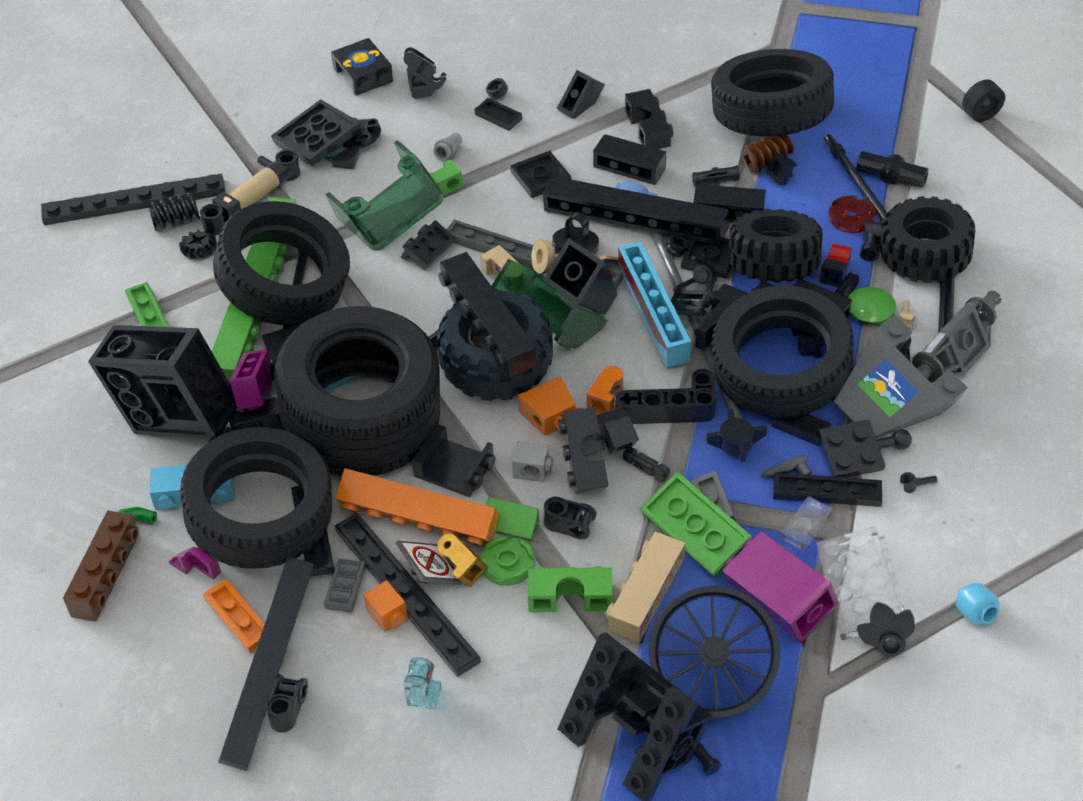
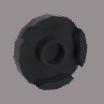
(580, 235)

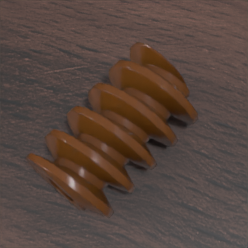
(762, 152)

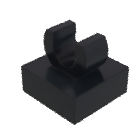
(781, 168)

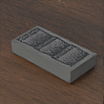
(344, 585)

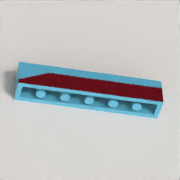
(654, 304)

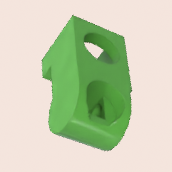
(448, 178)

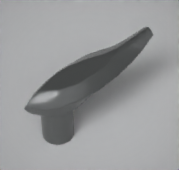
(791, 464)

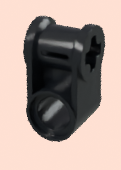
(567, 517)
(285, 698)

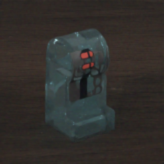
(419, 684)

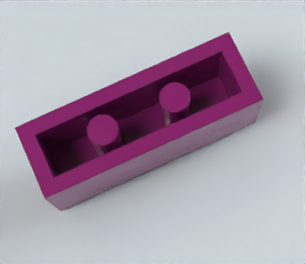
(252, 380)

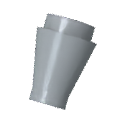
(446, 148)

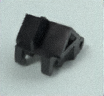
(421, 72)

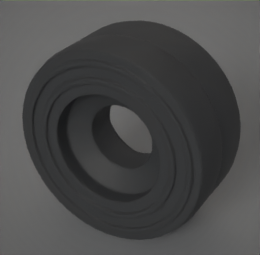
(983, 100)

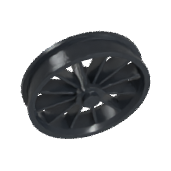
(714, 649)

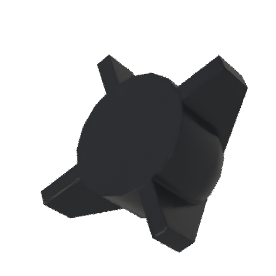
(736, 436)

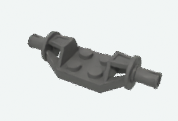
(961, 339)

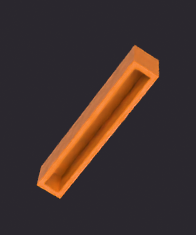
(417, 506)

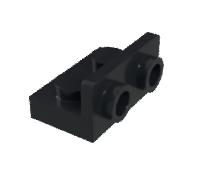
(428, 245)

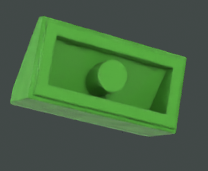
(515, 519)

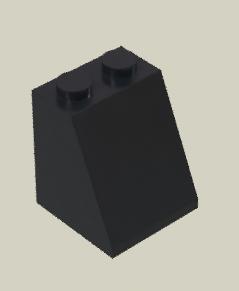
(582, 278)

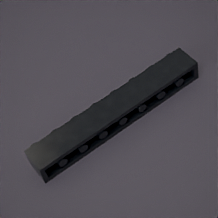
(636, 210)

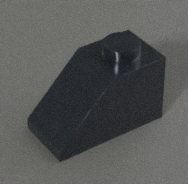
(580, 94)

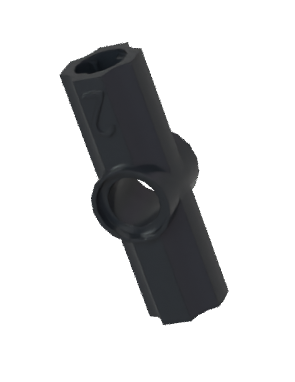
(892, 169)

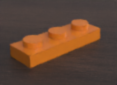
(235, 614)

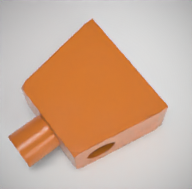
(545, 404)

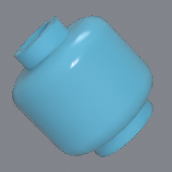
(977, 604)

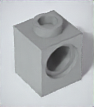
(531, 461)

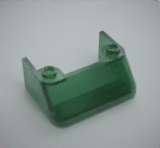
(395, 207)
(568, 320)

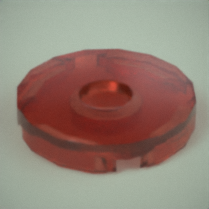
(850, 204)

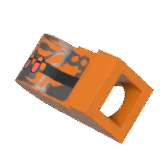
(605, 389)

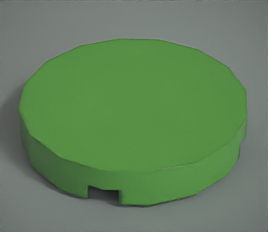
(507, 560)

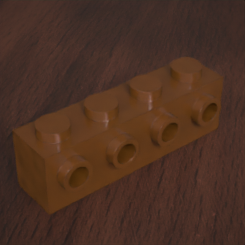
(101, 566)

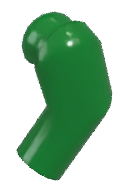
(141, 514)

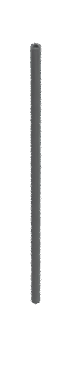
(694, 320)

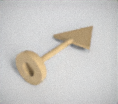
(544, 256)

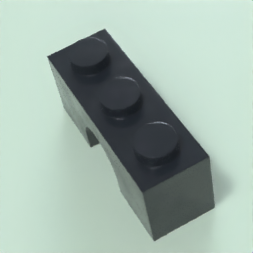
(652, 123)
(584, 473)

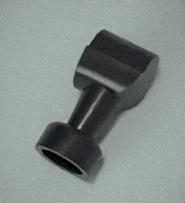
(872, 235)

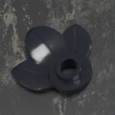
(886, 625)

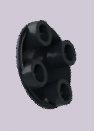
(365, 137)

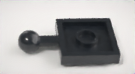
(854, 449)

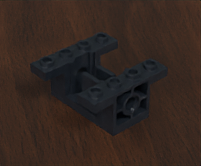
(644, 704)

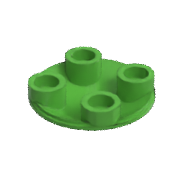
(872, 305)

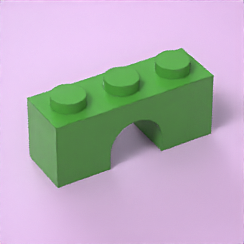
(549, 584)

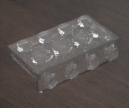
(859, 577)

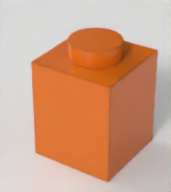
(385, 606)

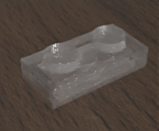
(806, 523)

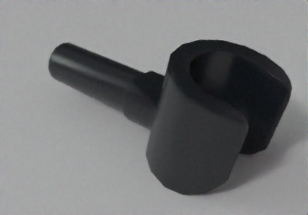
(910, 481)

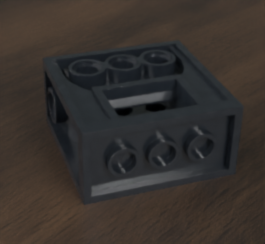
(167, 381)

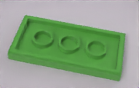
(694, 519)

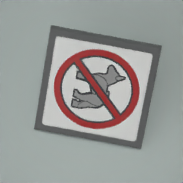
(428, 563)

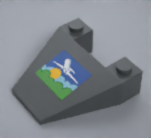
(891, 388)

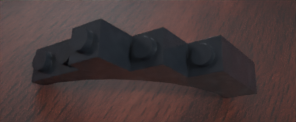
(727, 295)

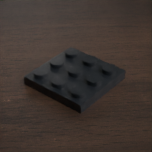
(317, 132)

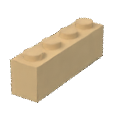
(646, 586)

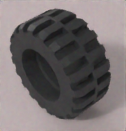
(775, 245)
(927, 259)

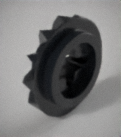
(195, 251)

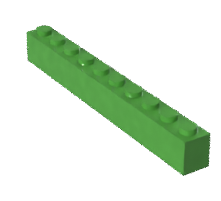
(238, 329)

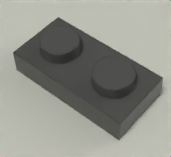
(712, 488)

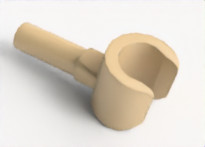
(906, 317)

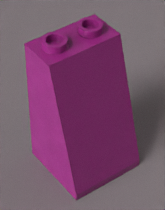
(782, 584)

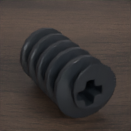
(173, 211)

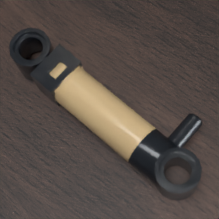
(275, 173)

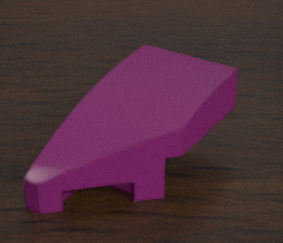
(198, 559)

